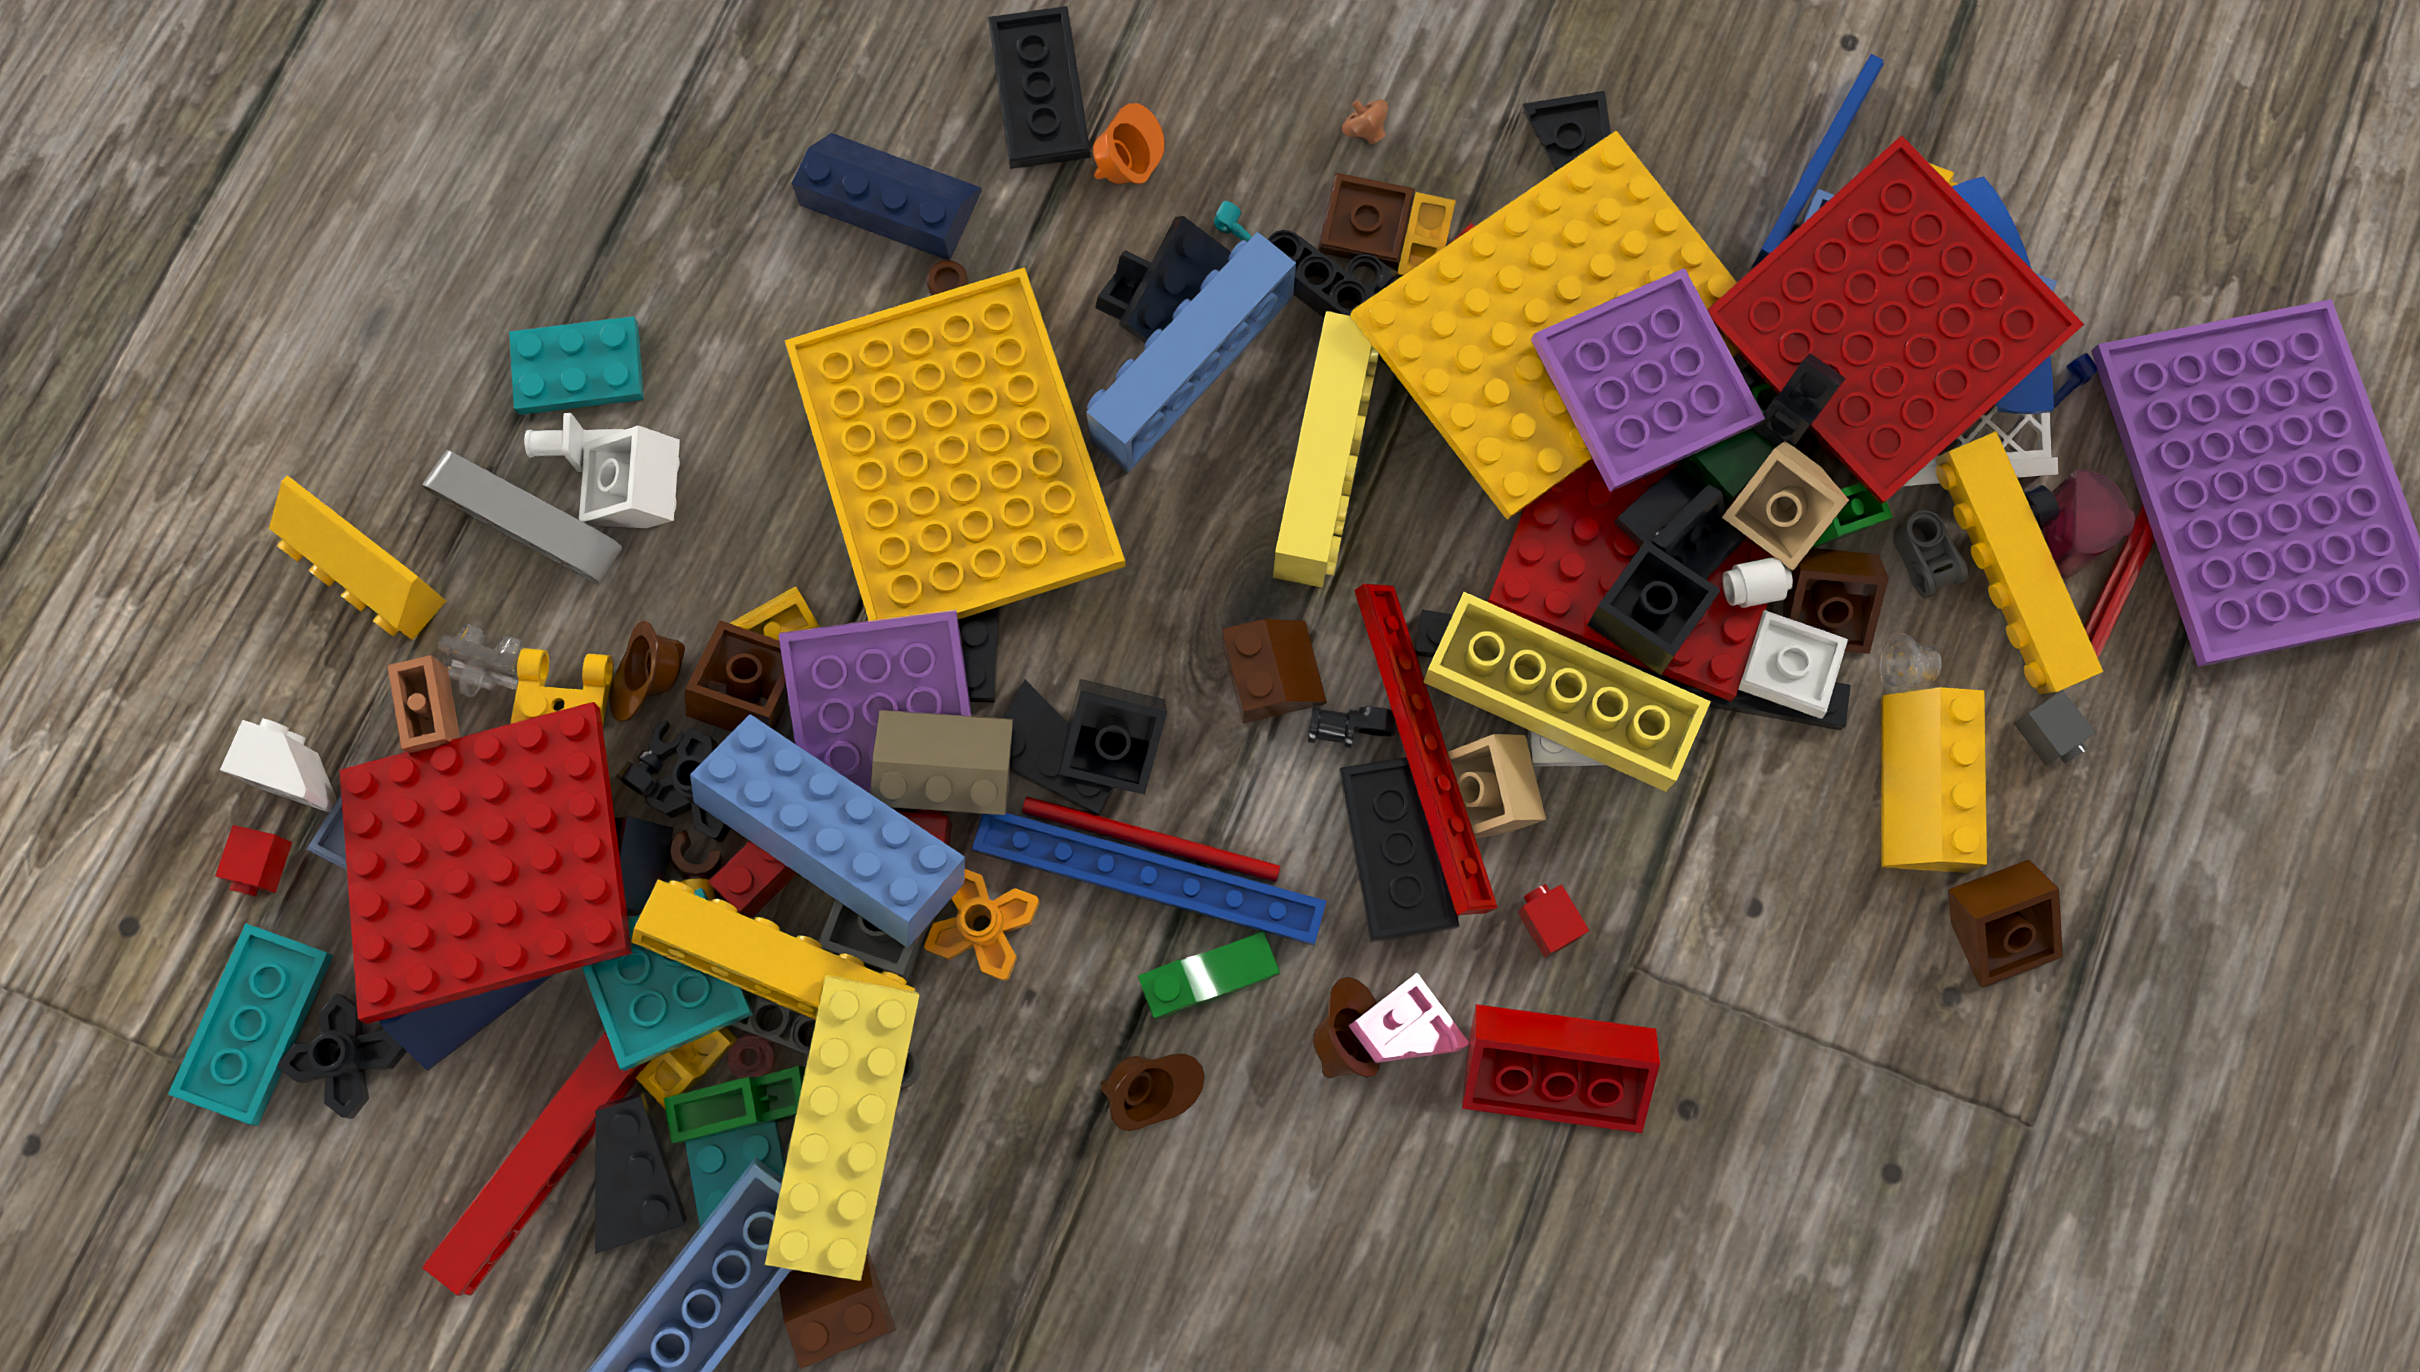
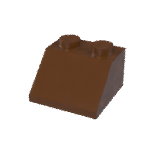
(1839, 595)
(1272, 668)
(737, 678)
(2007, 922)
(833, 1313)

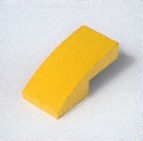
(1426, 230)
(685, 1066)

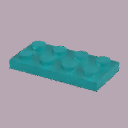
(250, 1024)

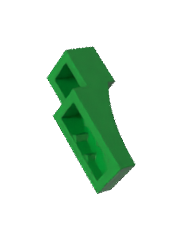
(1208, 976)

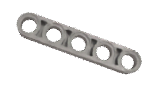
(522, 516)

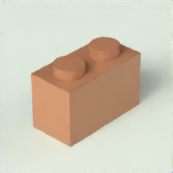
(423, 703)

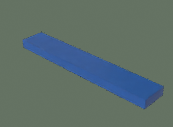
(1822, 156)

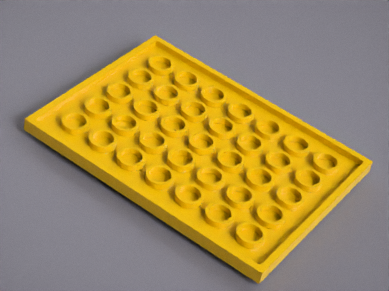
(1467, 314)
(954, 452)

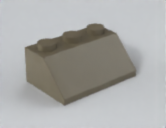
(942, 762)

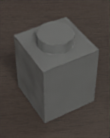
(2055, 729)

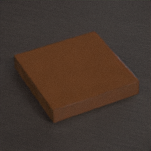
(1366, 219)

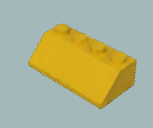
(353, 561)
(1933, 780)

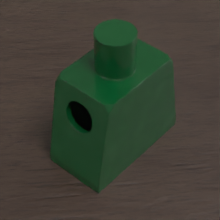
(1728, 463)

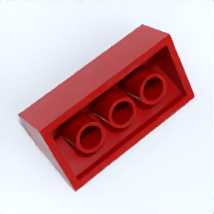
(1560, 1068)

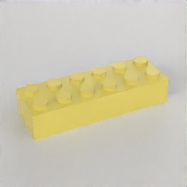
(1326, 453)
(1566, 692)
(842, 1128)

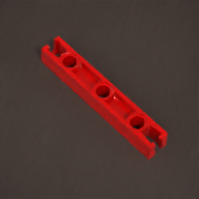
(530, 1172)

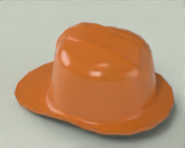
(1129, 146)

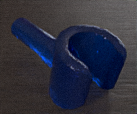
(2082, 371)

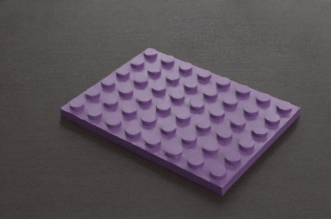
(2264, 481)

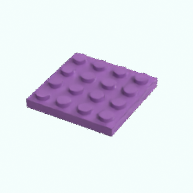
(1647, 379)
(853, 670)

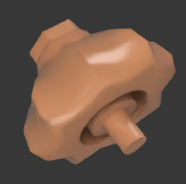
(1367, 121)

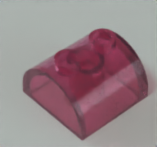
(2089, 522)

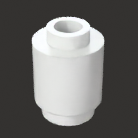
(1757, 582)

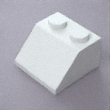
(629, 479)
(279, 763)

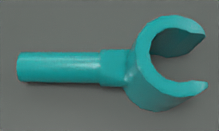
(1226, 221)

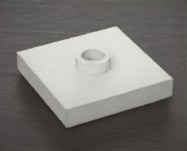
(1793, 664)

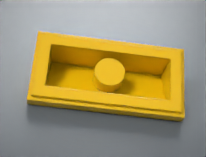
(779, 615)

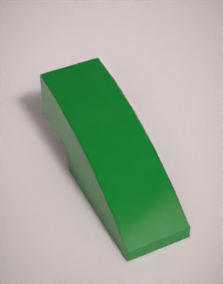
(734, 1105)

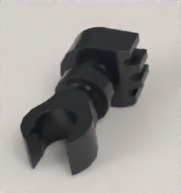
(639, 776)

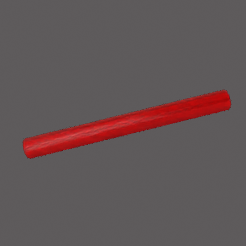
(2119, 582)

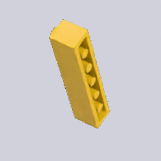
(2017, 565)
(745, 950)

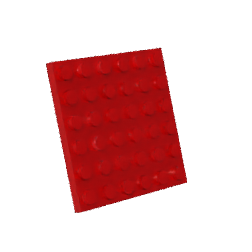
(1905, 303)
(1573, 553)
(482, 863)

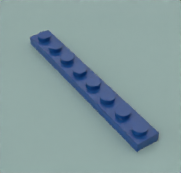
(1150, 876)

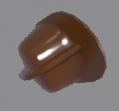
(645, 670)
(1334, 1040)
(1152, 1090)

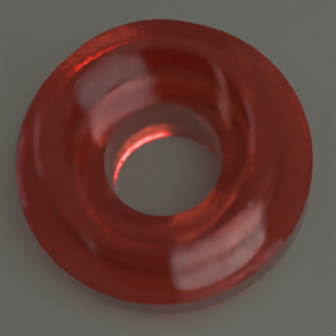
(764, 1060)

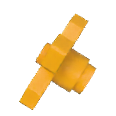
(992, 948)

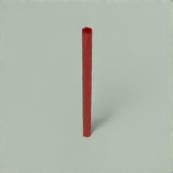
(1151, 839)

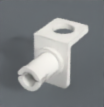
(566, 442)

